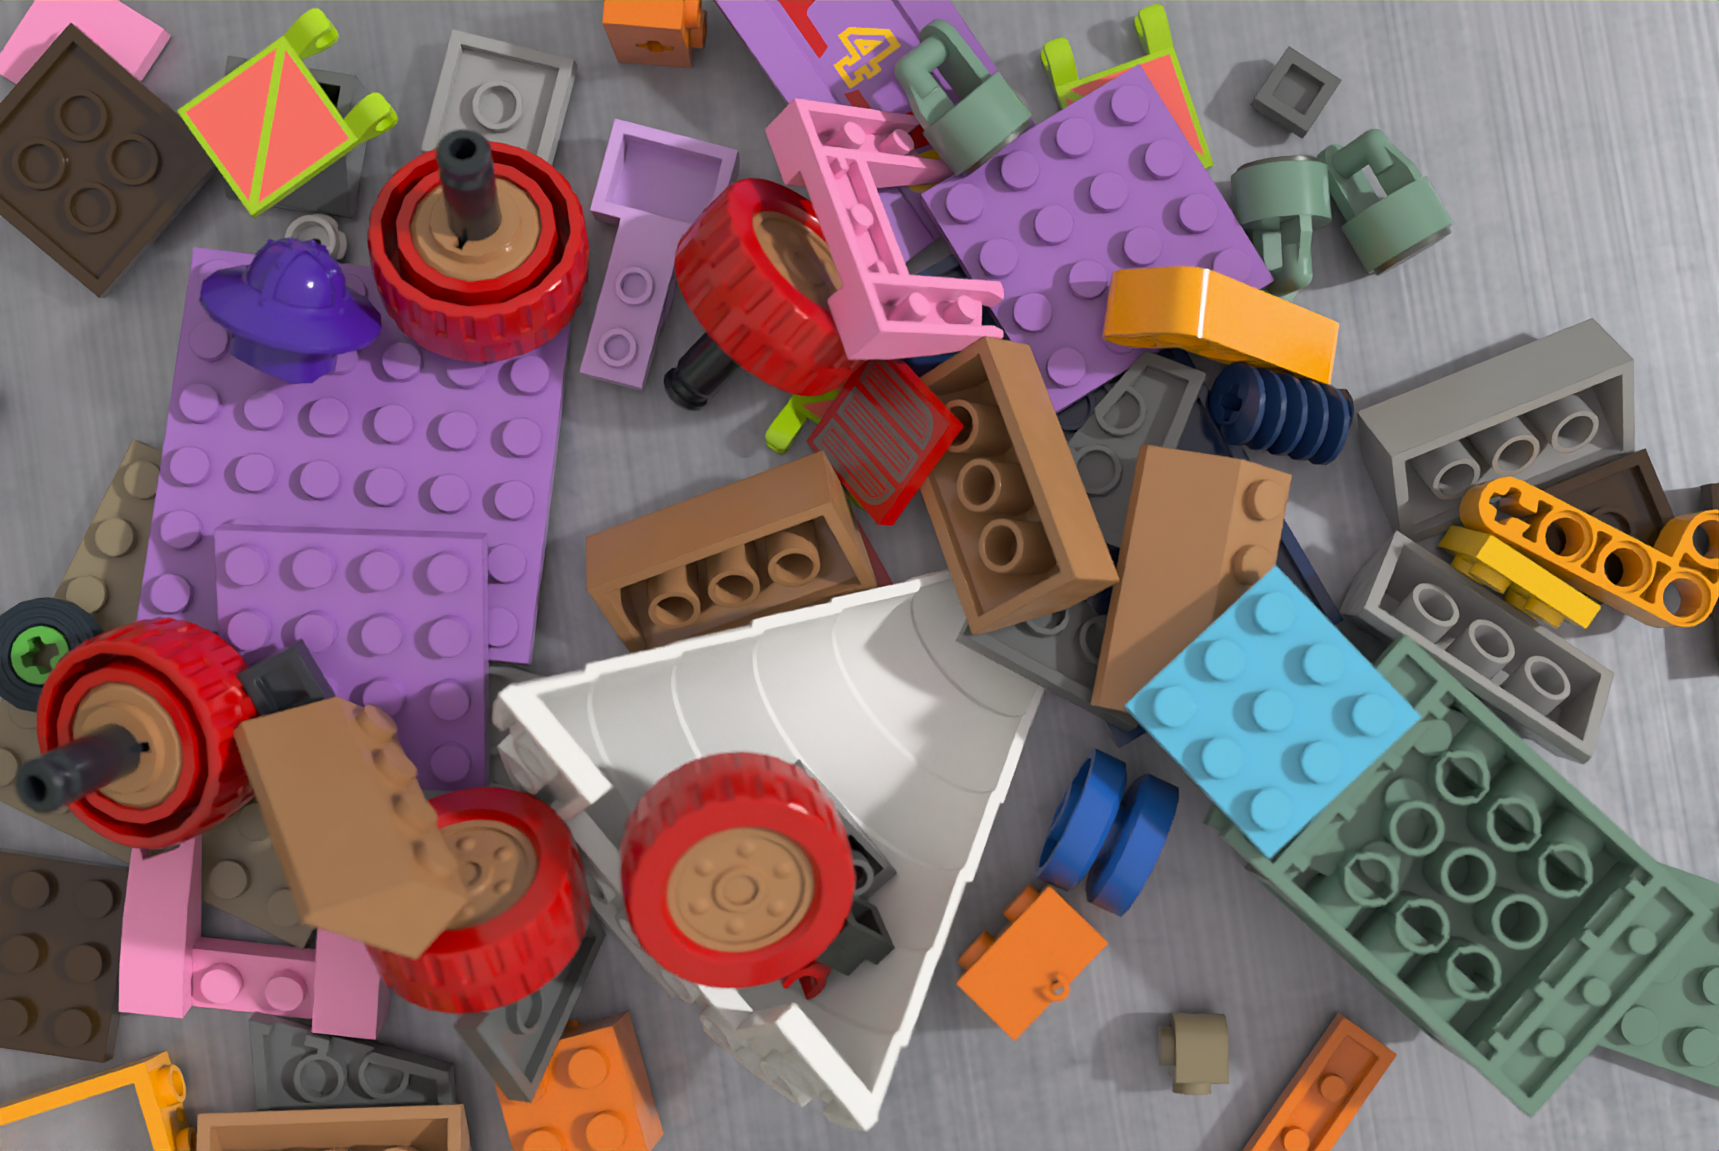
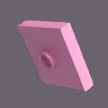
(110, 23)

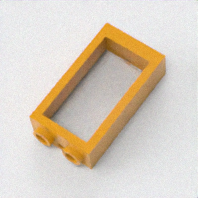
(111, 1110)

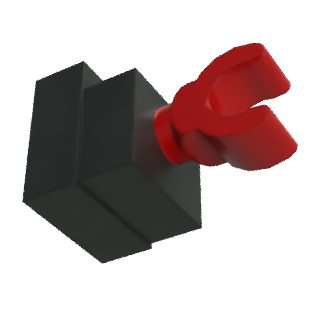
(859, 939)

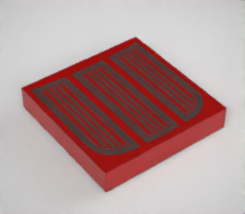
(884, 436)

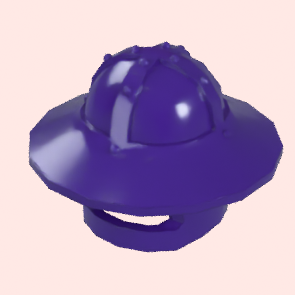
(290, 311)

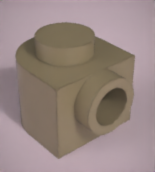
(1195, 1051)

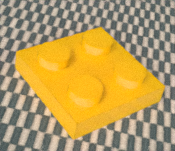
(1526, 583)

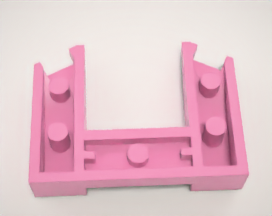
(880, 308)
(172, 967)

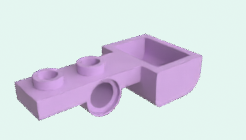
(653, 191)

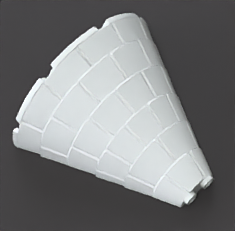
(882, 713)

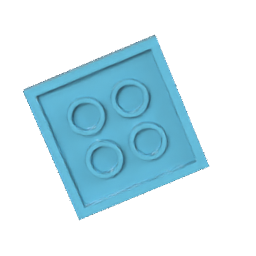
(1272, 712)

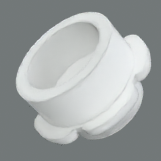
(319, 227)

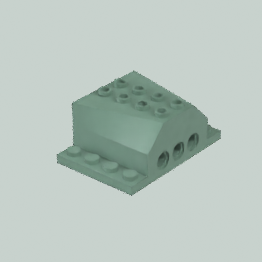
(1522, 903)

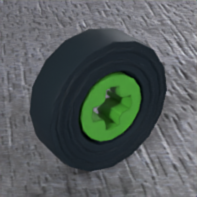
(21, 628)

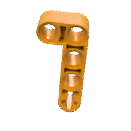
(1218, 321)
(1591, 541)

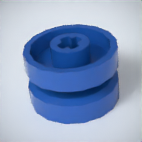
(1107, 832)

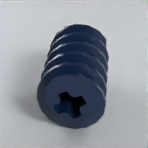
(1281, 413)

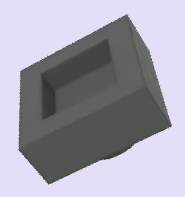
(1295, 92)

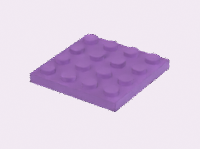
(1070, 205)
(386, 620)

